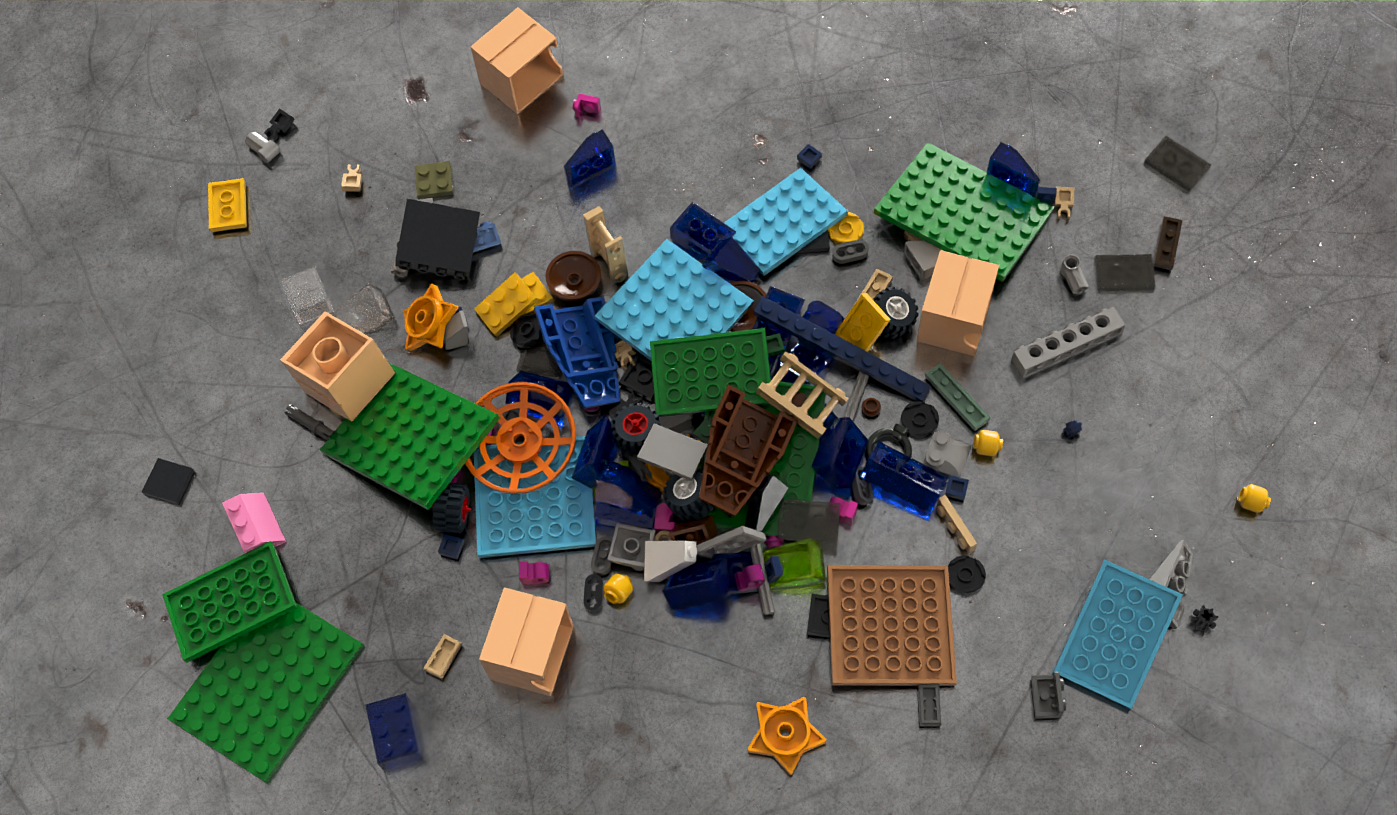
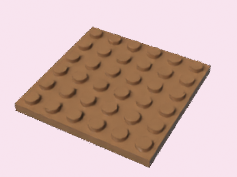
(890, 625)

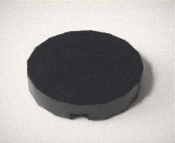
(526, 331)
(920, 419)
(966, 575)

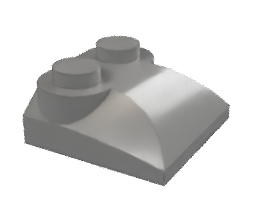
(946, 454)
(629, 546)

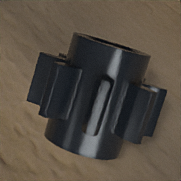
(1207, 615)

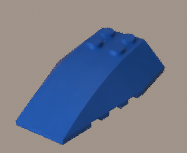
(582, 350)

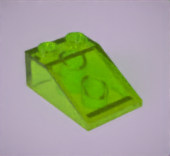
(801, 564)

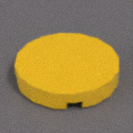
(847, 229)

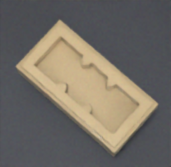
(442, 656)

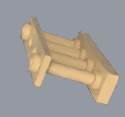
(603, 244)
(784, 403)

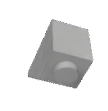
(456, 331)

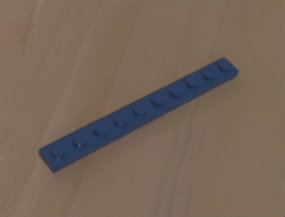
(841, 349)

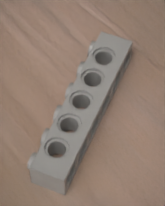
(1028, 365)

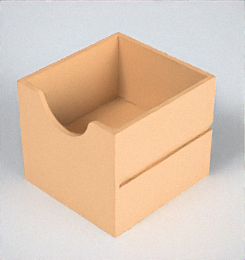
(516, 60)
(957, 303)
(338, 366)
(527, 641)

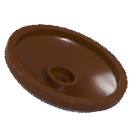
(573, 267)
(755, 293)

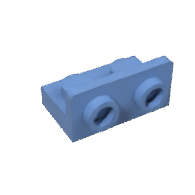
(486, 237)

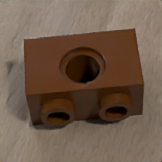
(696, 531)

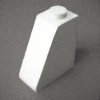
(667, 558)

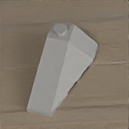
(1173, 575)

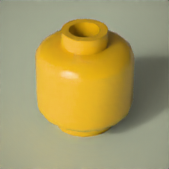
(987, 443)
(1254, 498)
(618, 588)

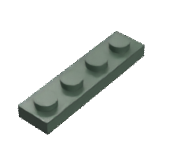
(957, 396)

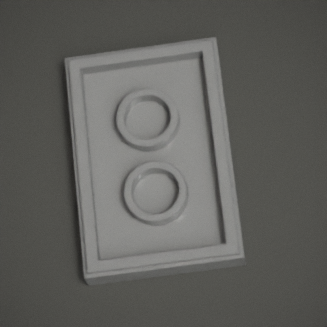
(672, 452)
(731, 542)

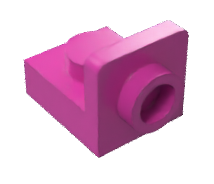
(586, 103)

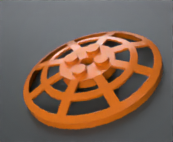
(533, 438)

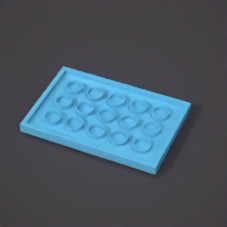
(785, 220)
(1118, 633)

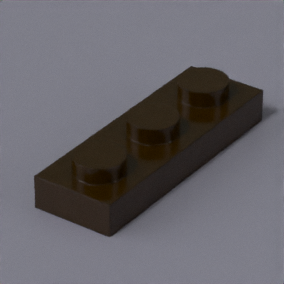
(1167, 243)

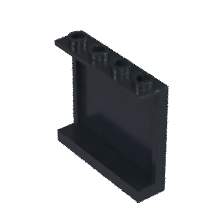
(437, 239)

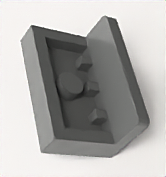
(1048, 696)

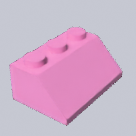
(253, 521)

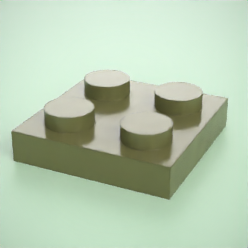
(433, 180)

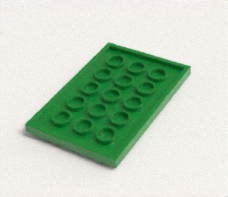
(696, 370)
(229, 601)

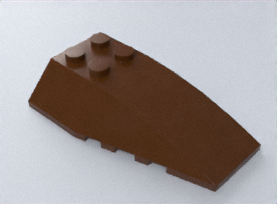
(741, 450)

